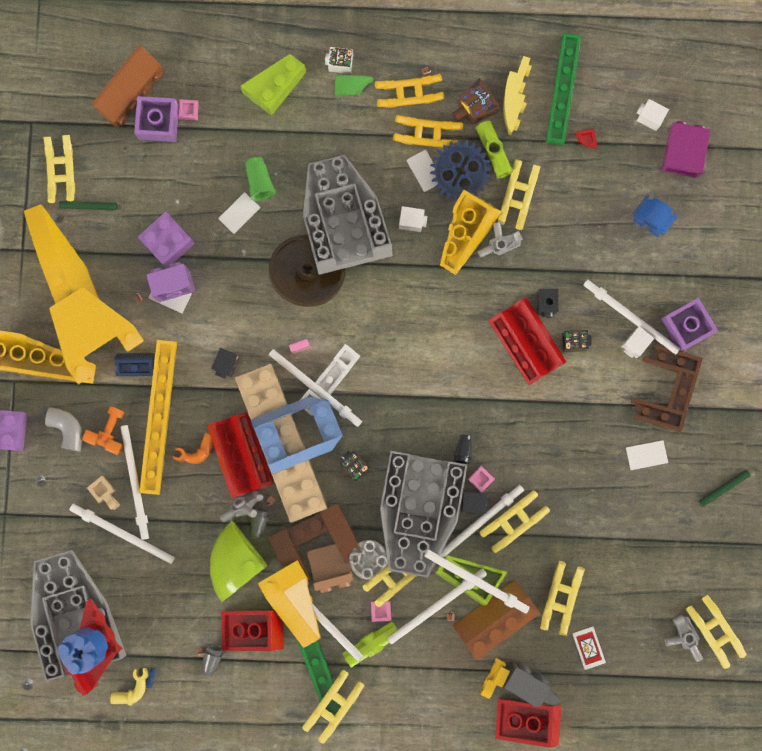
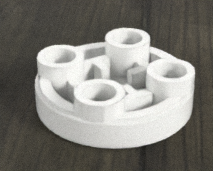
(368, 559)

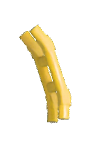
(417, 83)
(419, 124)

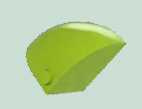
(233, 561)

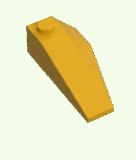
(469, 226)
(291, 600)

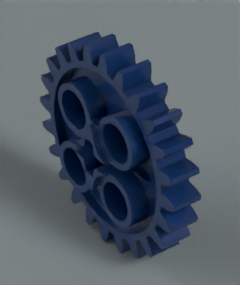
(444, 163)

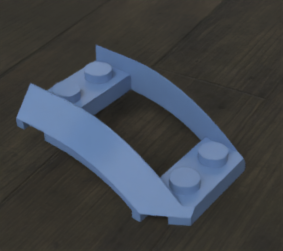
(271, 441)

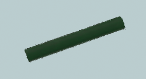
(87, 205)
(724, 488)

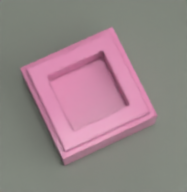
(188, 109)
(299, 346)
(481, 479)
(381, 613)

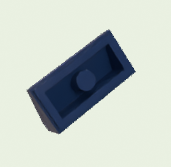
(134, 364)

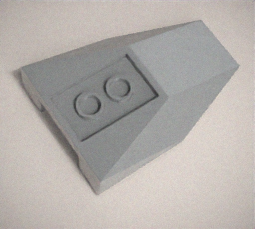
(342, 217)
(419, 509)
(58, 606)

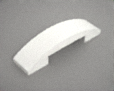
(334, 373)

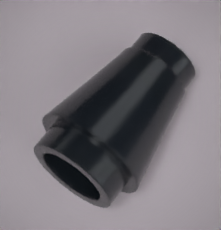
(463, 450)

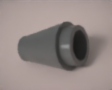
(259, 523)
(211, 659)

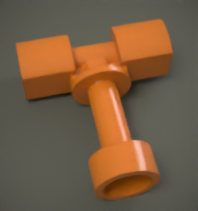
(104, 438)

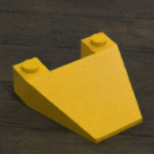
(85, 325)

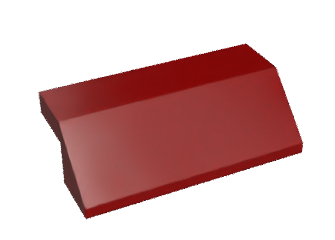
(527, 341)
(240, 454)

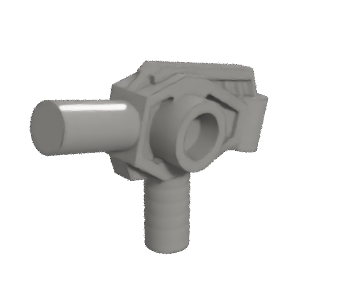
(501, 244)
(243, 506)
(687, 636)

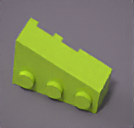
(275, 83)
(493, 577)

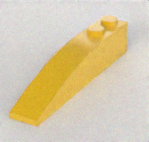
(58, 259)
(34, 358)

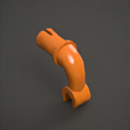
(201, 454)

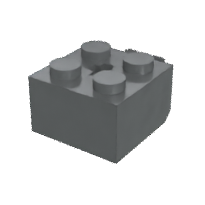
(529, 686)

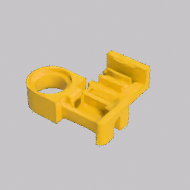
(496, 676)

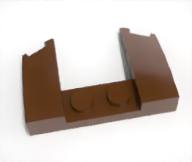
(687, 370)
(330, 520)

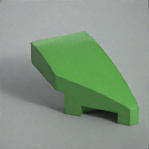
(351, 85)

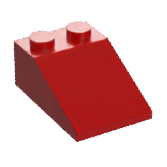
(252, 630)
(528, 724)

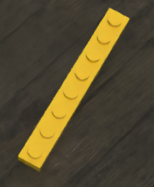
(158, 417)

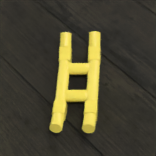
(51, 161)
(514, 184)
(502, 521)
(394, 587)
(552, 605)
(705, 627)
(345, 705)

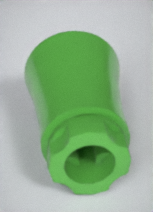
(259, 179)

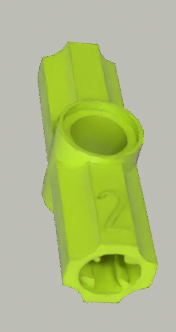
(489, 139)
(371, 643)

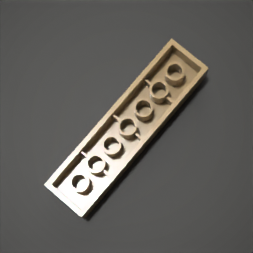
(296, 484)

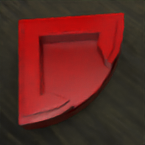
(587, 138)

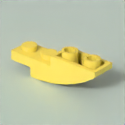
(513, 97)

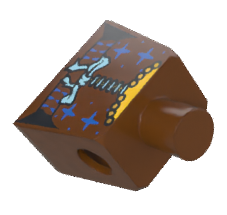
(476, 103)

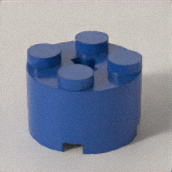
(654, 215)
(83, 650)

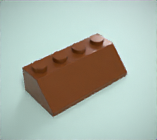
(131, 80)
(494, 622)

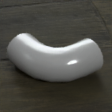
(68, 425)

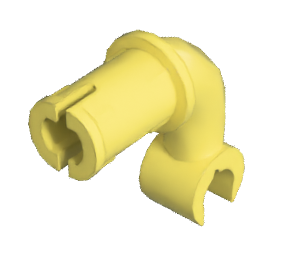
(132, 696)

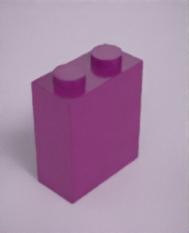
(685, 149)

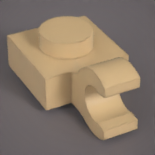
(102, 491)

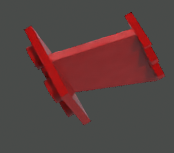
(95, 619)

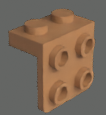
(329, 568)

